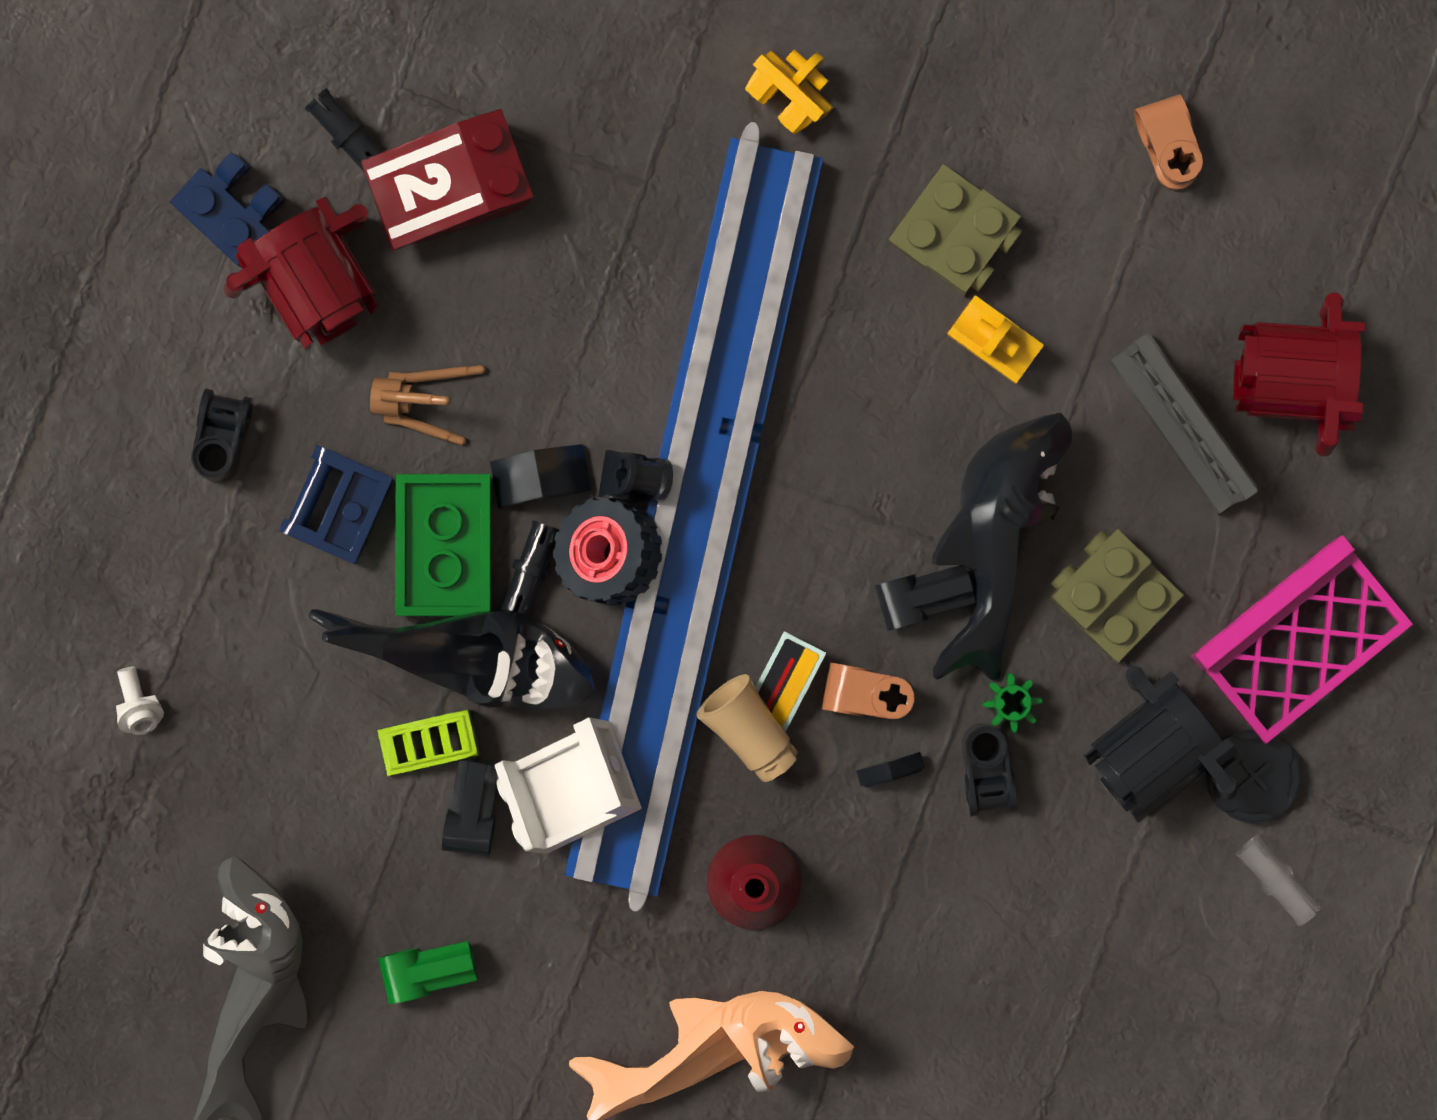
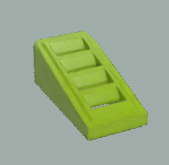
(466, 733)

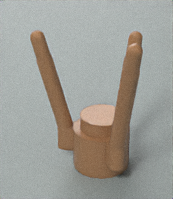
(393, 397)

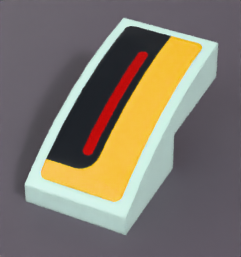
(788, 677)

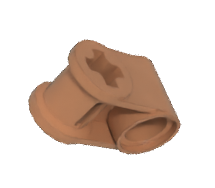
(1167, 133)
(858, 691)

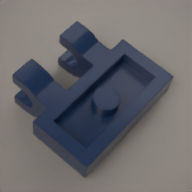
(218, 213)

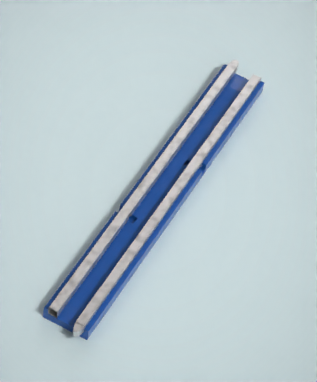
(713, 451)

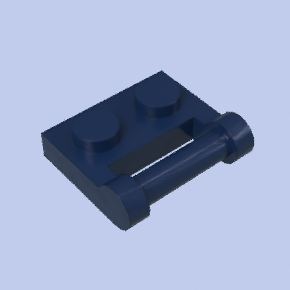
(350, 512)

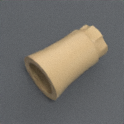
(748, 728)

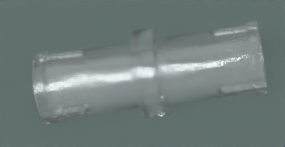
(1278, 880)

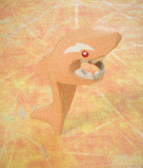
(713, 1037)

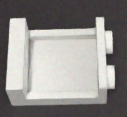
(567, 788)

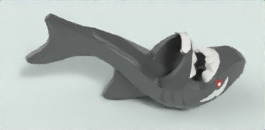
(264, 988)

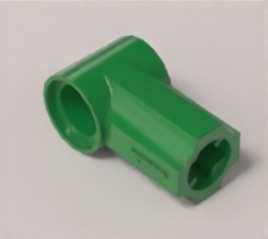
(416, 972)

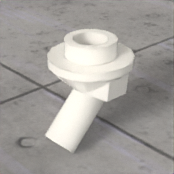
(138, 713)

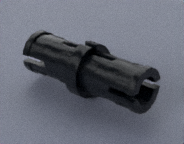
(343, 128)
(530, 568)

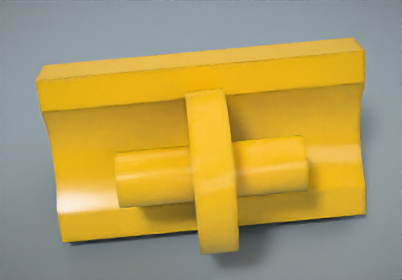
(776, 75)
(995, 339)

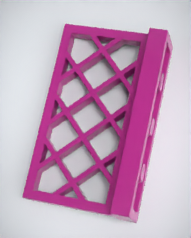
(1274, 608)

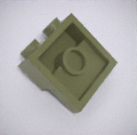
(956, 231)
(1114, 593)

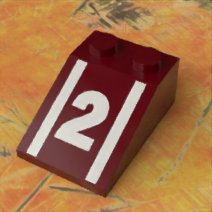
(448, 180)

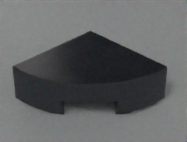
(890, 770)

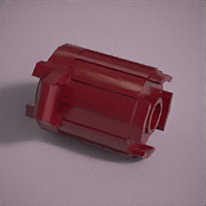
(308, 273)
(1303, 372)

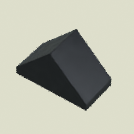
(540, 475)

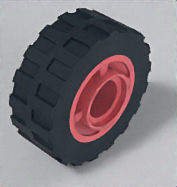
(632, 555)

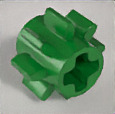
(998, 703)

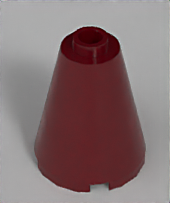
(750, 859)

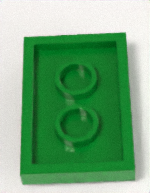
(443, 544)

